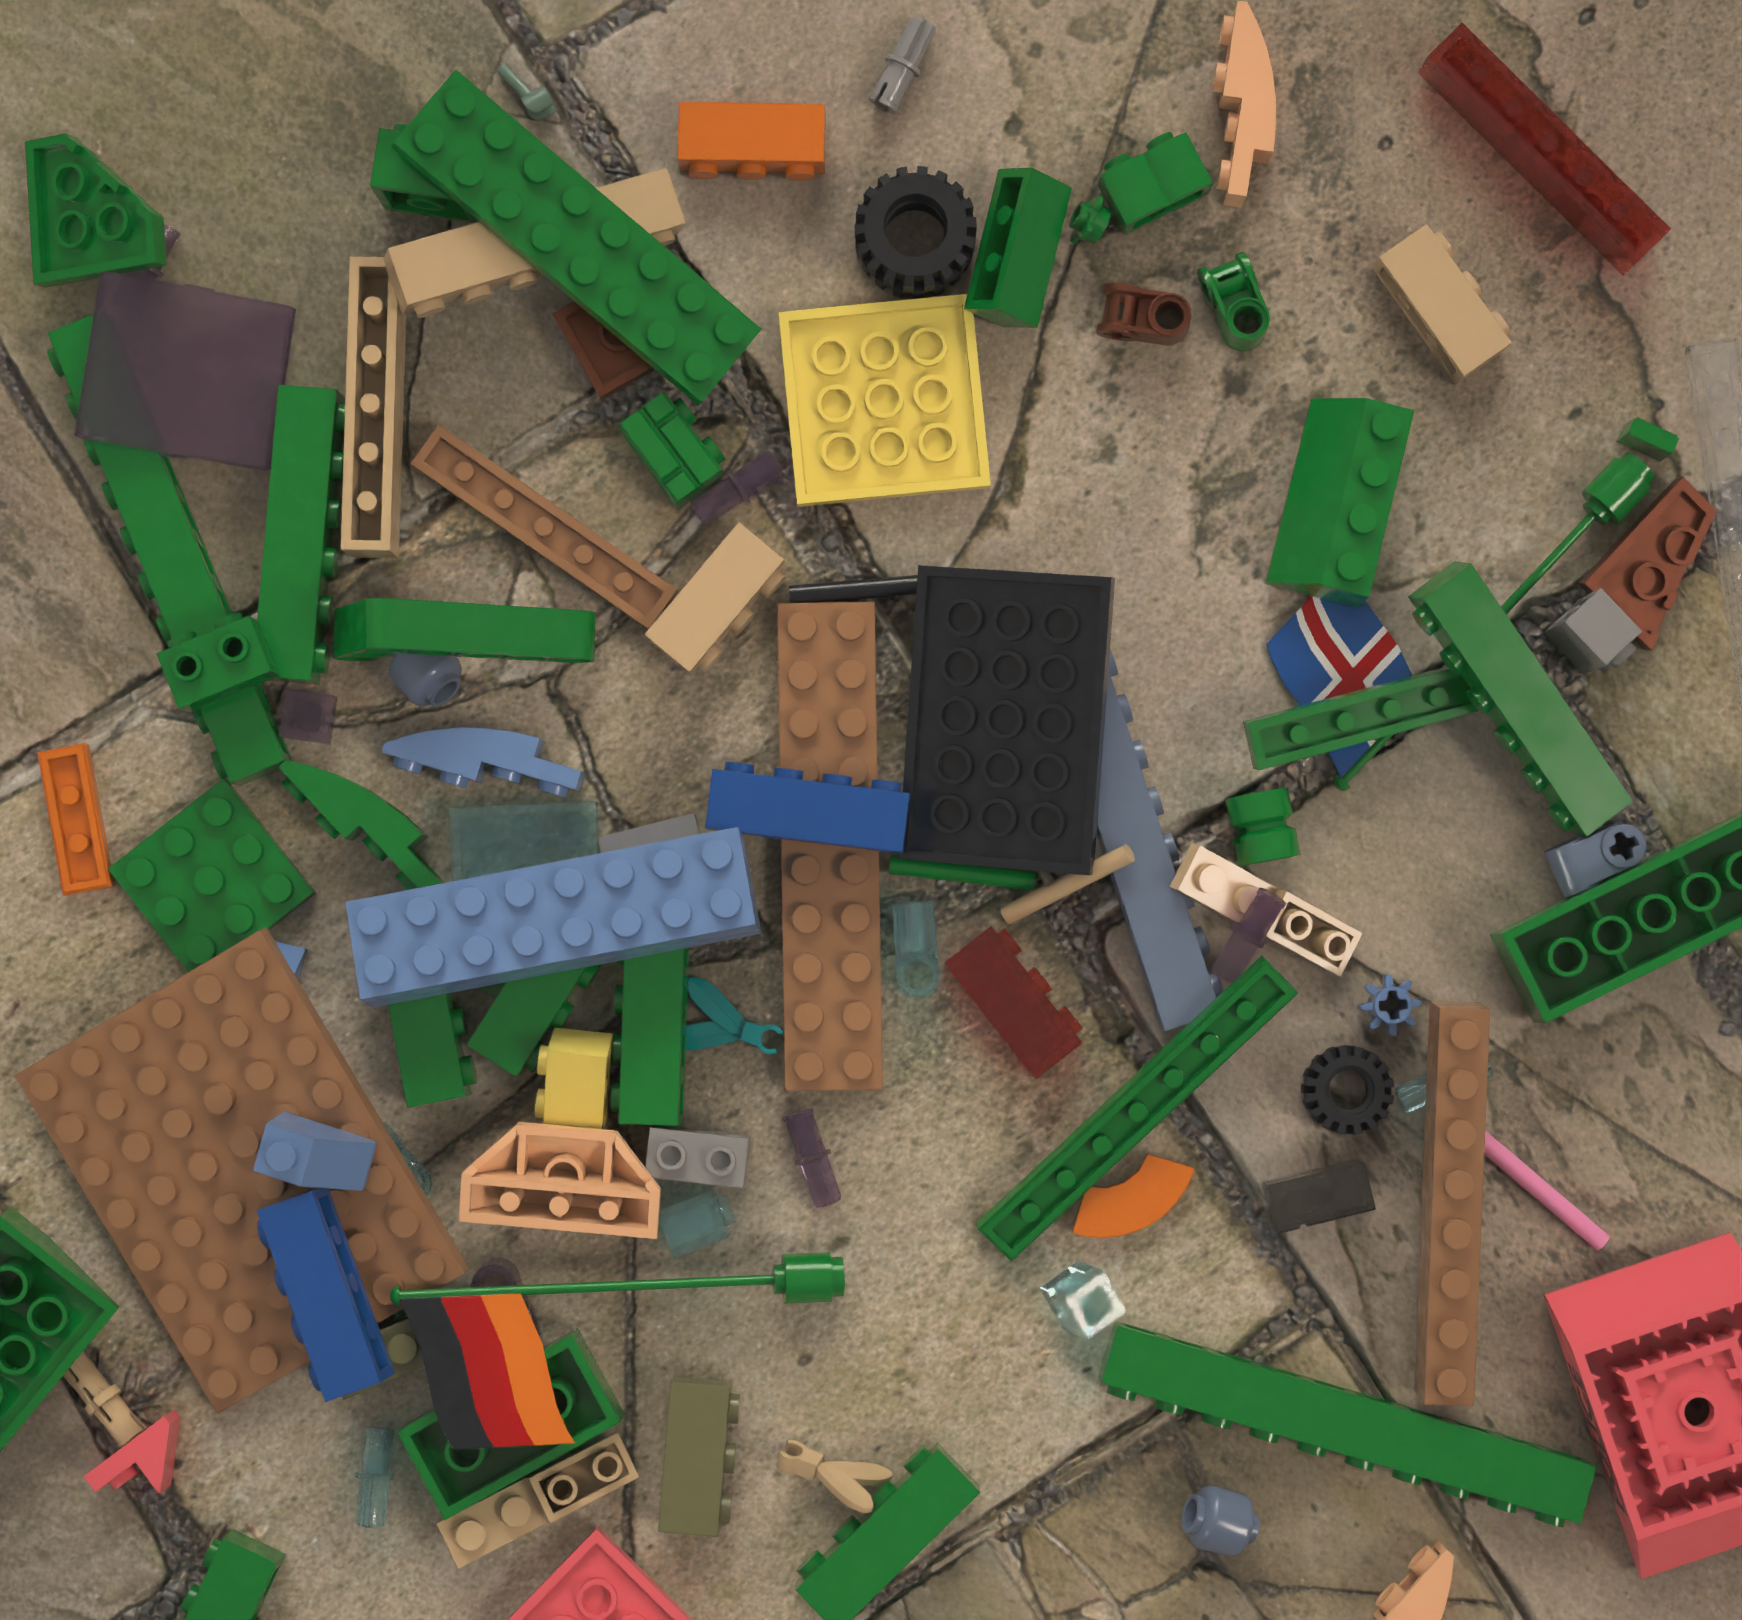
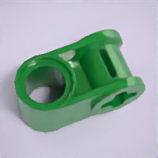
(1234, 292)

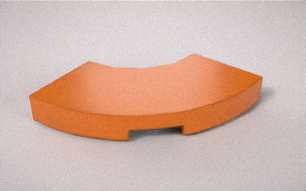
(1135, 1201)

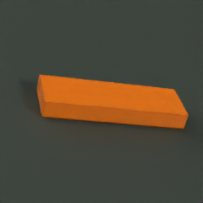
(76, 819)

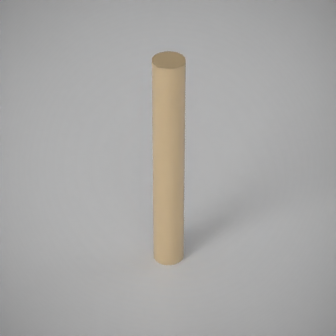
(1066, 885)

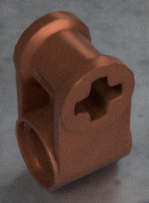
(1139, 315)

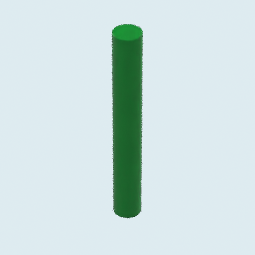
(963, 873)

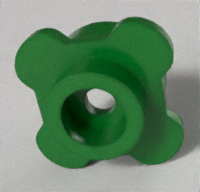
(1089, 220)

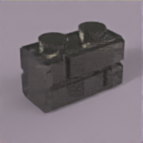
(1318, 1195)

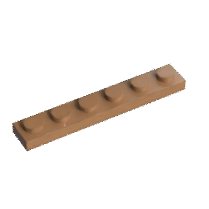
(544, 527)

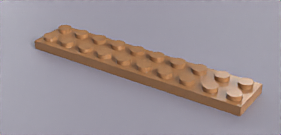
(830, 889)

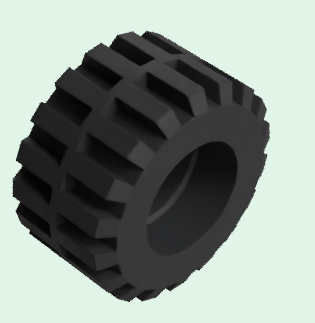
(922, 193)

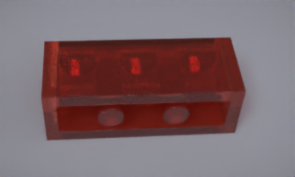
(1015, 1001)

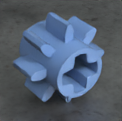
(1397, 1015)

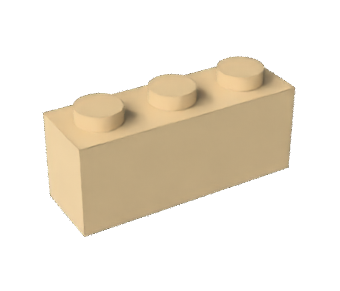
(1442, 303)
(717, 600)

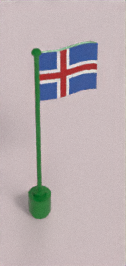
(1346, 648)

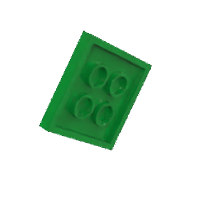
(211, 877)

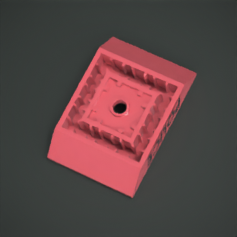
(1637, 1355)

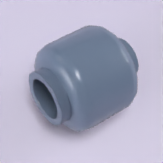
(426, 677)
(1220, 1520)

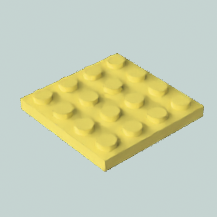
(884, 400)

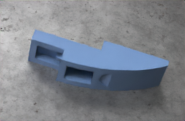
(466, 752)

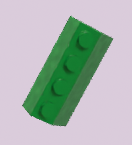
(1339, 498)

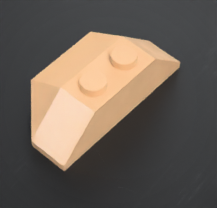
(561, 1182)

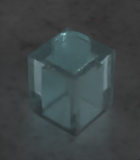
(696, 1221)
(1083, 1299)

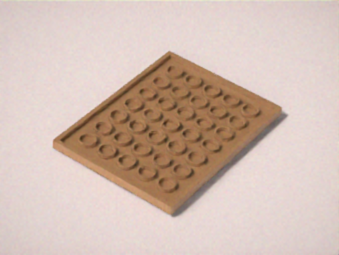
(164, 1139)

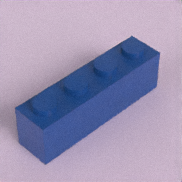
(808, 810)
(324, 1293)

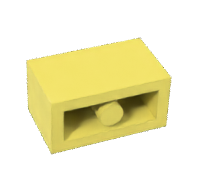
(576, 1079)

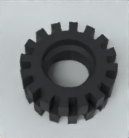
(1377, 1085)

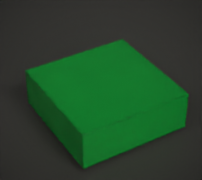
(1648, 439)

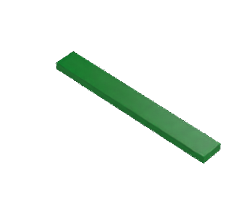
(1136, 1108)

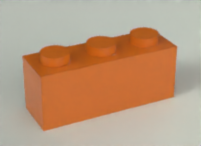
(751, 139)

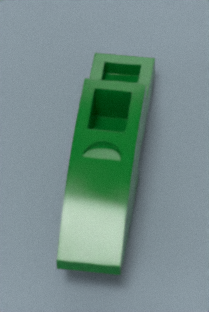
(351, 809)

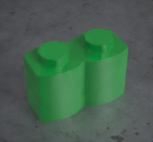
(1154, 182)

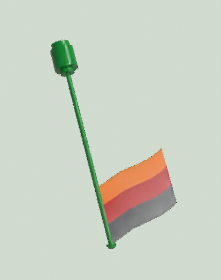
(491, 1365)

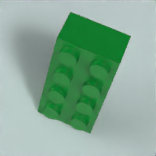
(469, 1475)

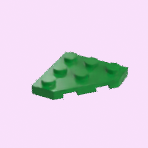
(85, 216)

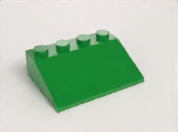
(45, 1318)

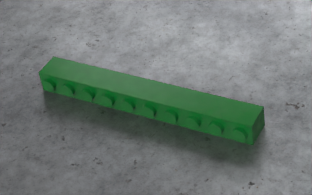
(174, 572)
(1347, 1423)

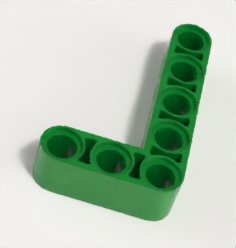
(438, 628)

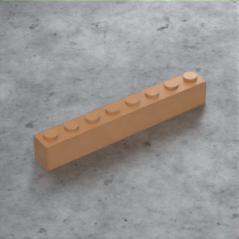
(1452, 1202)

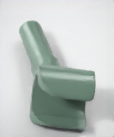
(537, 103)

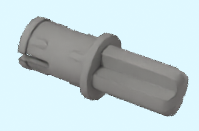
(902, 65)

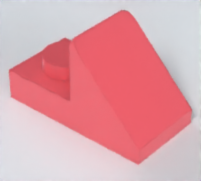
(152, 1452)

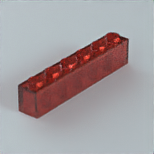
(1543, 149)

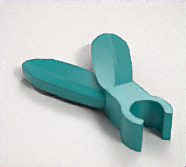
(727, 1022)

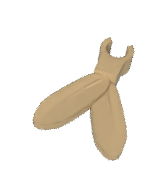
(840, 1477)

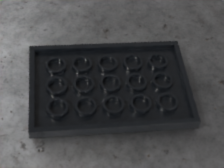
(1007, 718)

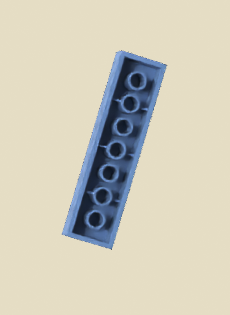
(552, 917)

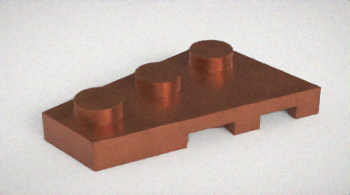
(1652, 558)

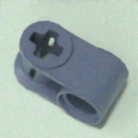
(1588, 860)

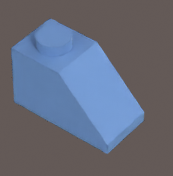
(314, 1154)

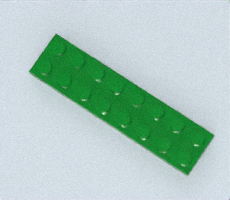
(575, 237)

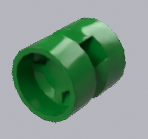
(1262, 826)

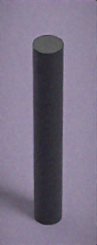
(853, 589)

